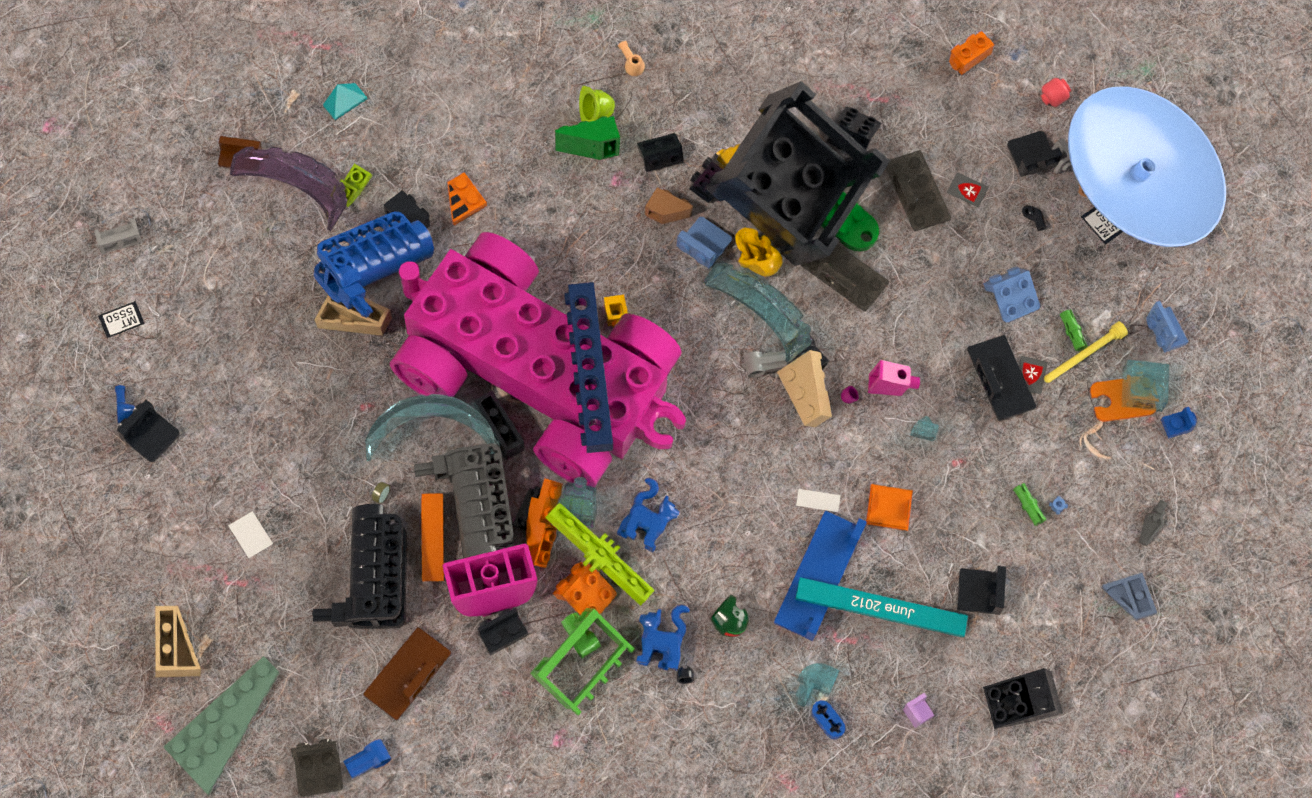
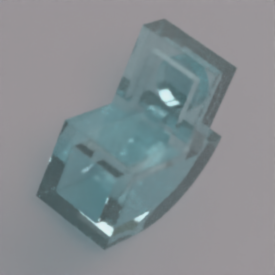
(818, 677)

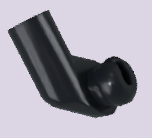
(1035, 215)

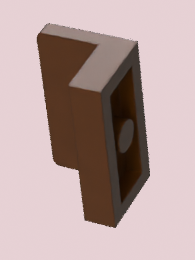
(230, 146)

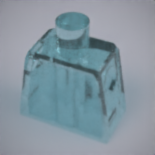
(580, 501)

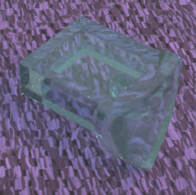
(925, 429)

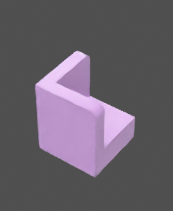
(918, 711)

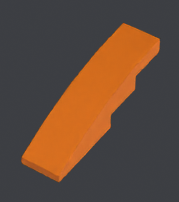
(432, 536)

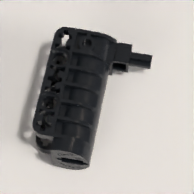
(372, 573)

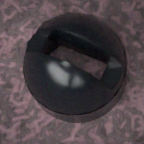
(685, 676)

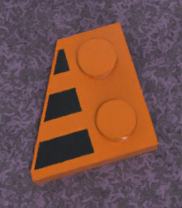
(464, 198)

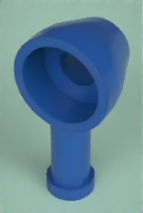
(123, 409)

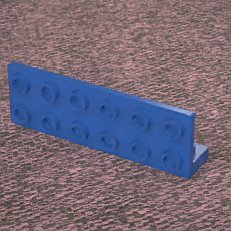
(822, 562)

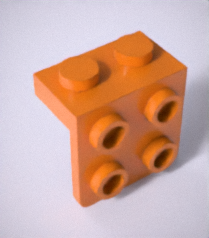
(585, 589)

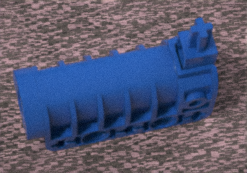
(369, 258)

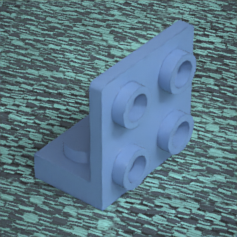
(1166, 328)

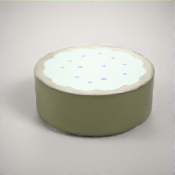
(380, 492)

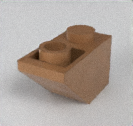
(667, 208)

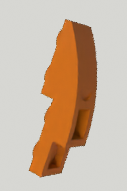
(539, 531)

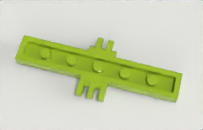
(600, 553)

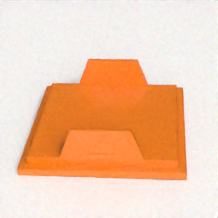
(889, 507)

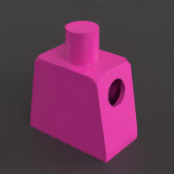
(891, 379)

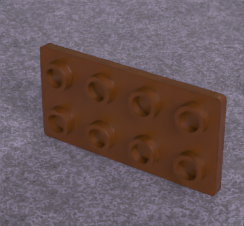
(407, 673)

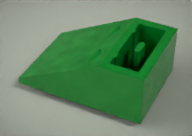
(590, 139)

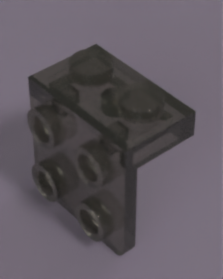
(317, 768)

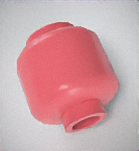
(1055, 92)

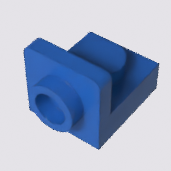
(1179, 423)

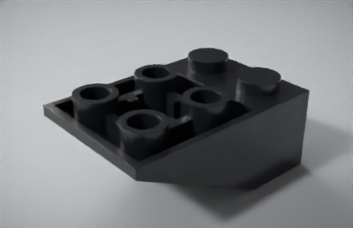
(1023, 699)

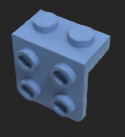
(703, 242)
(1013, 293)

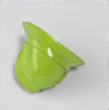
(595, 104)

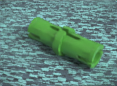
(1073, 330)
(1029, 504)

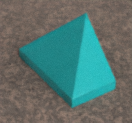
(343, 99)

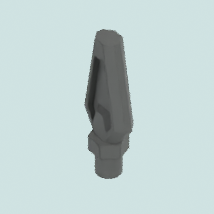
(1152, 523)

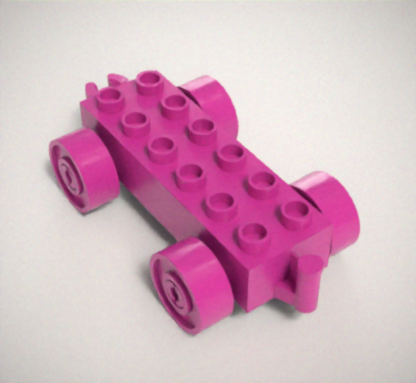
(485, 321)

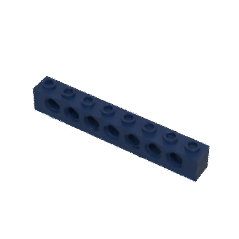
(585, 295)

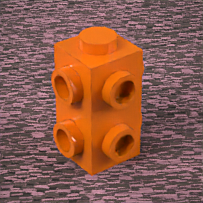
(971, 52)

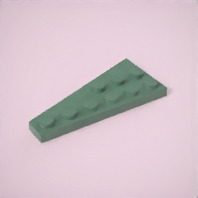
(215, 733)

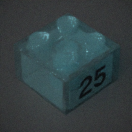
(1145, 385)

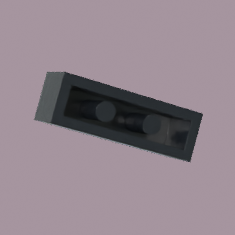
(504, 431)

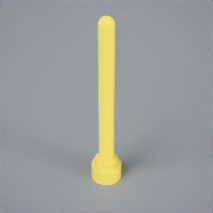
(1116, 332)

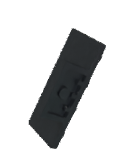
(1001, 378)

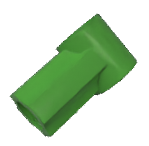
(587, 642)

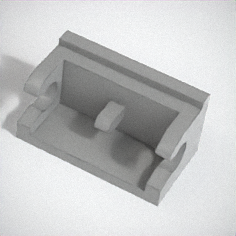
(118, 237)

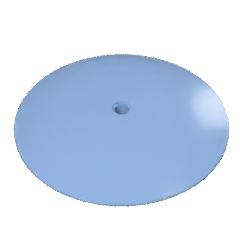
(1147, 166)

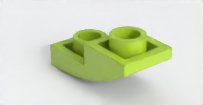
(355, 183)

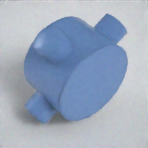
(1058, 505)

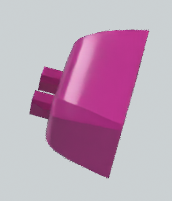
(491, 581)

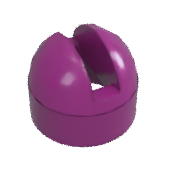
(849, 395)

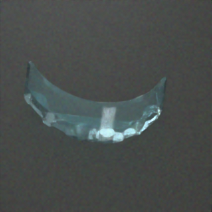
(767, 303)
(426, 406)

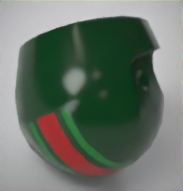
(729, 619)

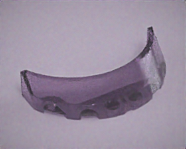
(297, 170)

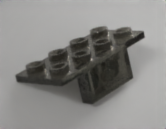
(917, 191)
(849, 277)

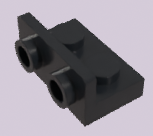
(661, 152)
(702, 178)
(501, 631)

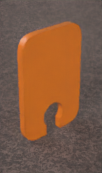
(1113, 390)

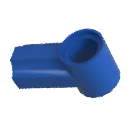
(373, 756)

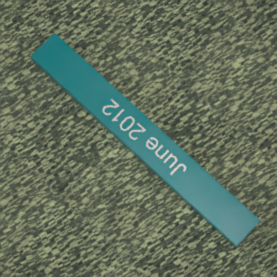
(881, 607)

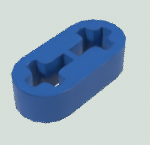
(824, 723)

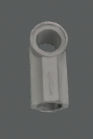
(759, 364)

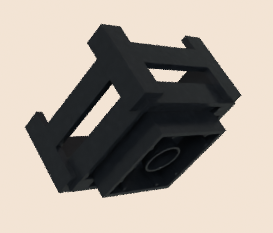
(791, 179)

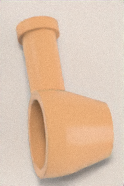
(630, 67)

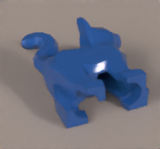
(647, 520)
(662, 642)

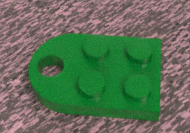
(855, 225)

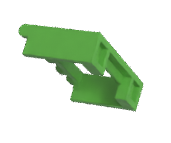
(547, 664)

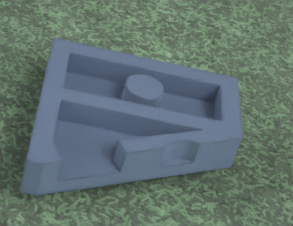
(1132, 596)

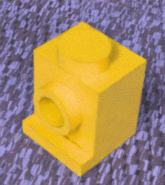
(614, 305)

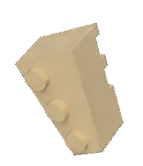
(337, 317)
(806, 388)
(172, 645)

